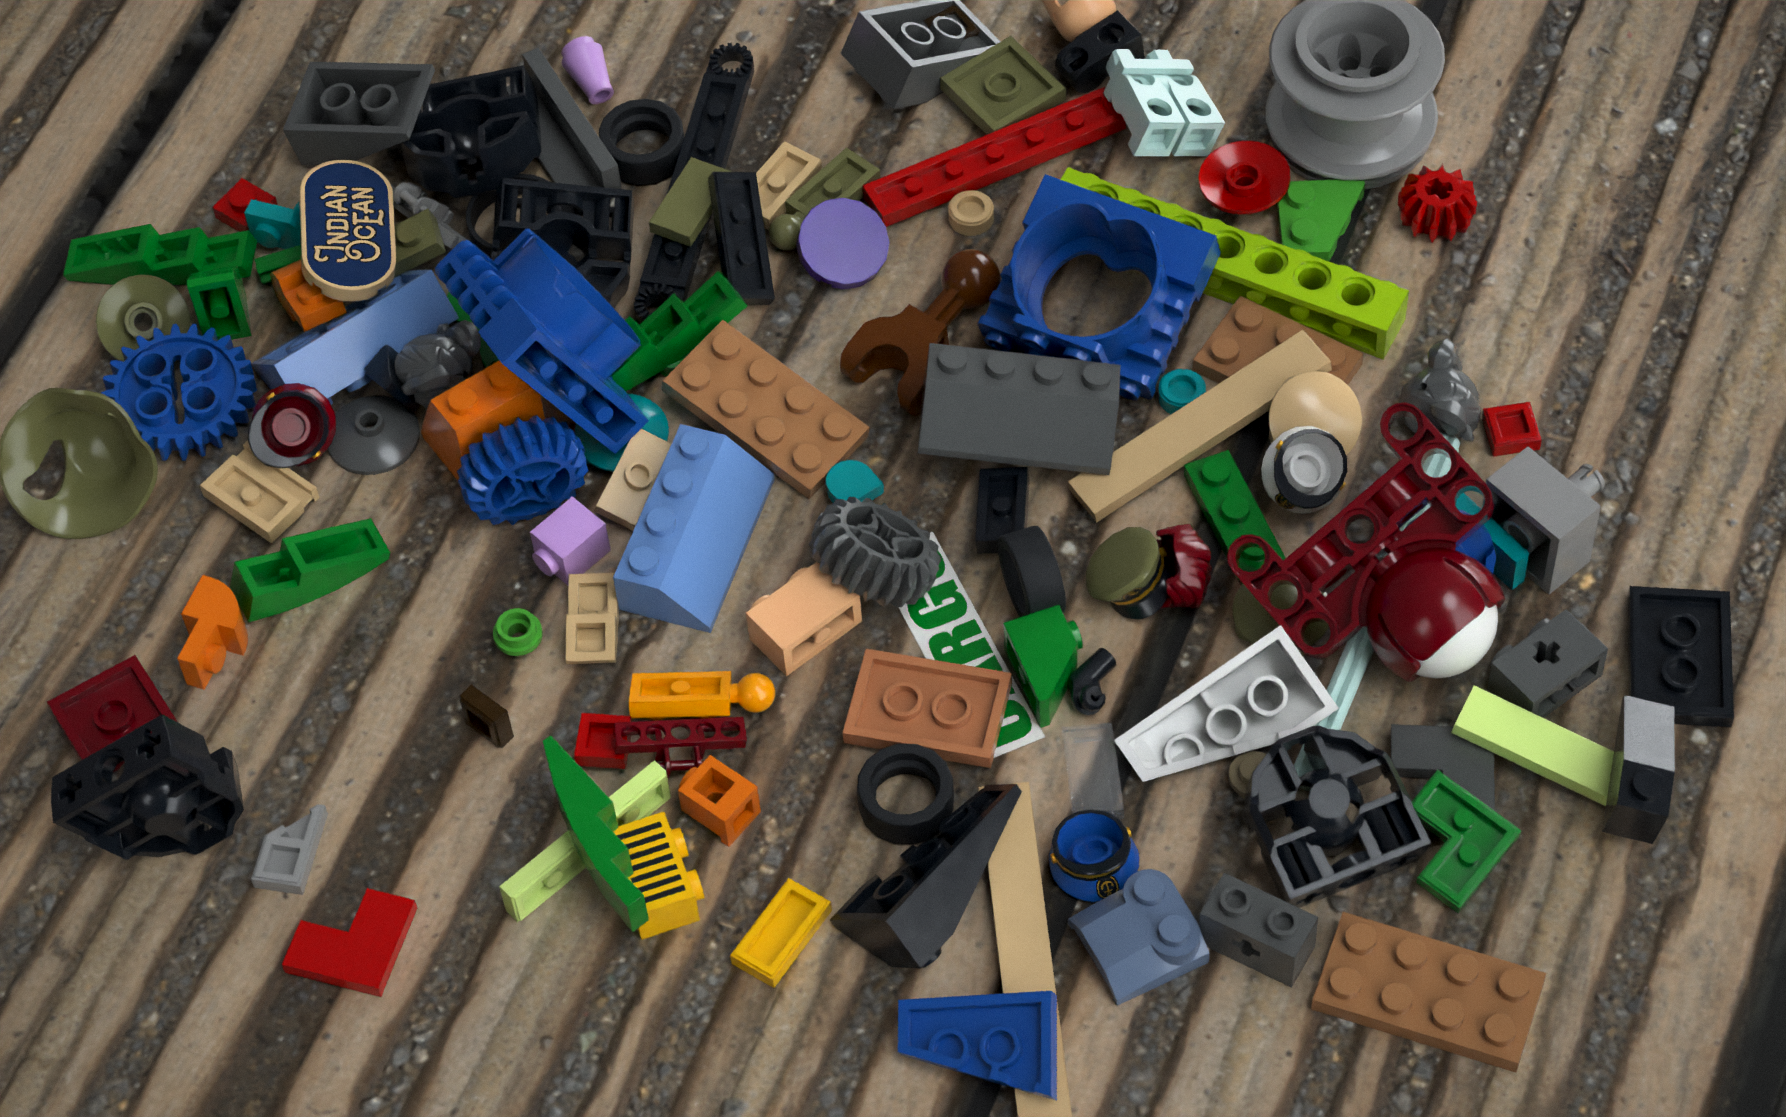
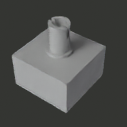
(1547, 515)

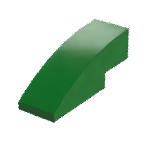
(307, 568)

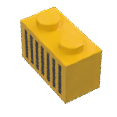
(661, 874)

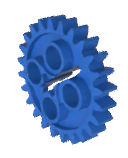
(223, 387)

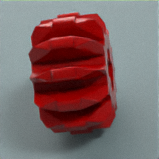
(1437, 203)

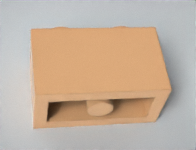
(802, 618)

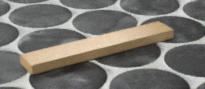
(1196, 427)

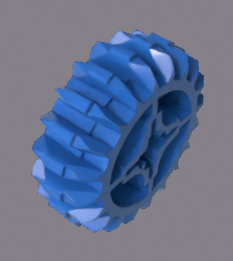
(522, 470)

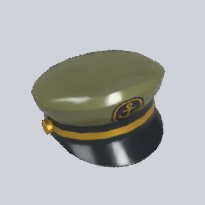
(1129, 573)

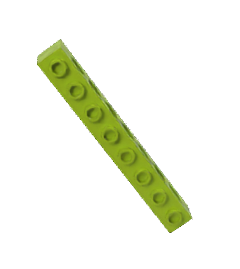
(1286, 280)

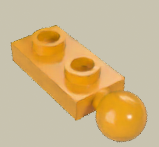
(697, 694)

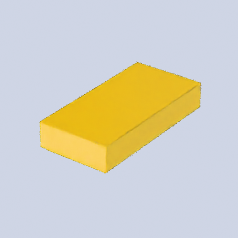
(781, 932)

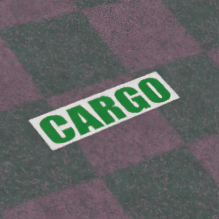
(954, 633)

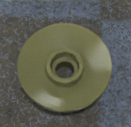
(134, 297)

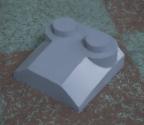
(1141, 935)

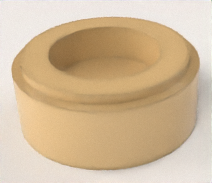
(971, 213)

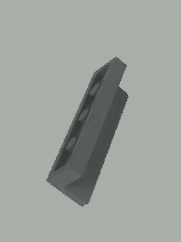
(568, 142)

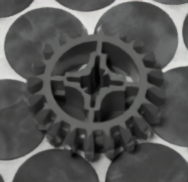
(875, 551)

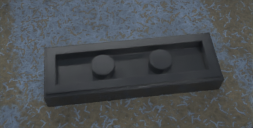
(741, 235)

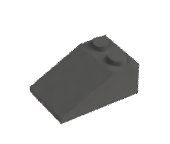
(904, 56)
(355, 109)

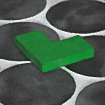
(1472, 836)

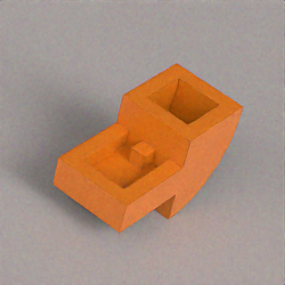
(302, 300)
(213, 628)

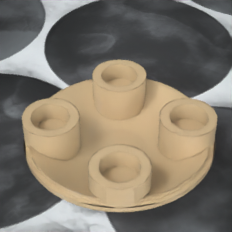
(1316, 401)

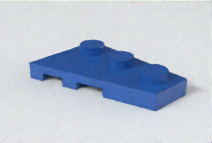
(986, 1036)

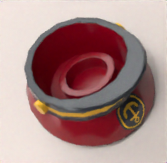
(291, 426)

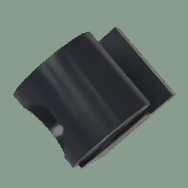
(1086, 57)

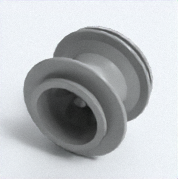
(1354, 89)

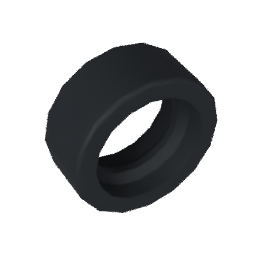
(637, 116)
(1030, 571)
(905, 760)

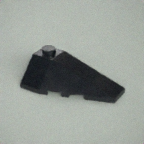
(925, 898)

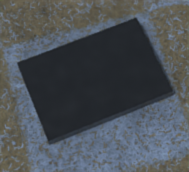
(1682, 652)

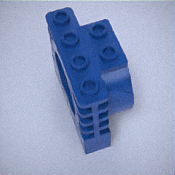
(1076, 222)
(549, 331)

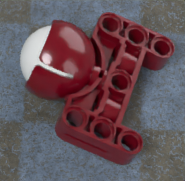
(1424, 601)

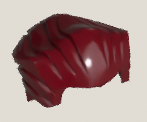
(1188, 565)

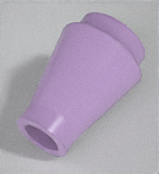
(587, 67)

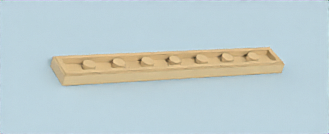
(1024, 935)

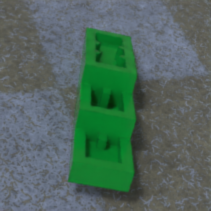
(170, 256)
(677, 329)
(591, 825)

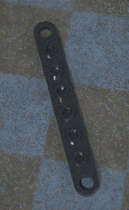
(708, 139)

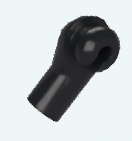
(1085, 682)

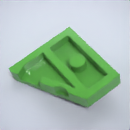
(1317, 214)

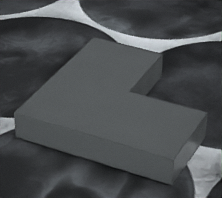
(1423, 750)

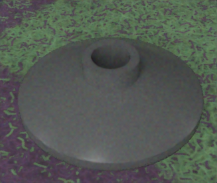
(378, 447)

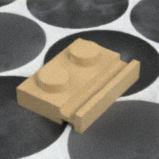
(259, 494)

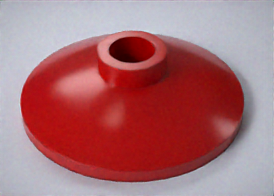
(1244, 177)

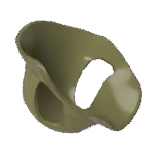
(105, 458)

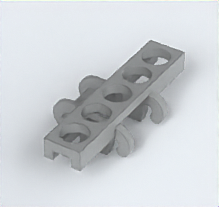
(411, 200)

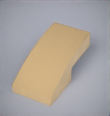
(591, 619)

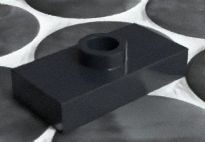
(1001, 505)

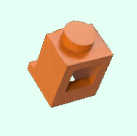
(735, 798)

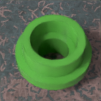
(513, 622)

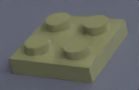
(1002, 86)

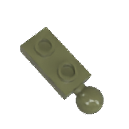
(838, 179)

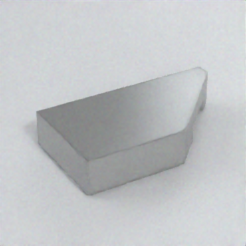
(289, 854)

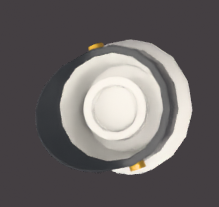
(1304, 469)

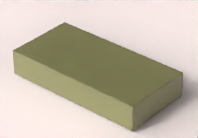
(686, 204)

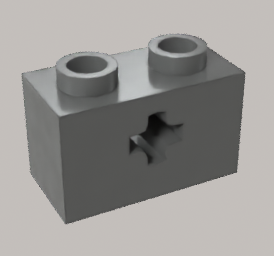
(1548, 665)
(1258, 929)

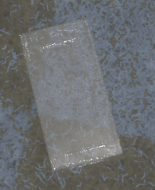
(1092, 768)

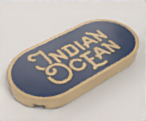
(347, 230)

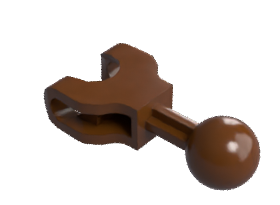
(904, 339)

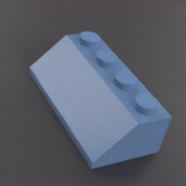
(340, 349)
(692, 530)

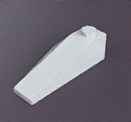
(1231, 711)

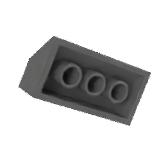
(1019, 409)

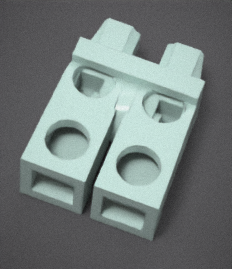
(1162, 104)

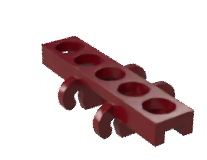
(696, 740)

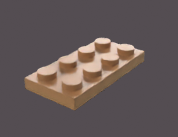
(765, 408)
(1429, 991)

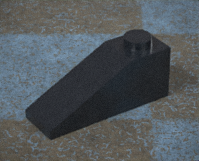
(1641, 771)

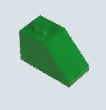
(220, 302)
(1043, 658)

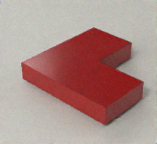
(354, 958)

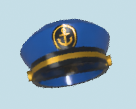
(1092, 855)

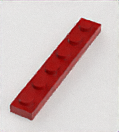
(993, 157)

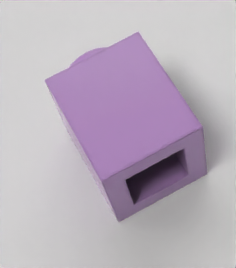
(569, 541)

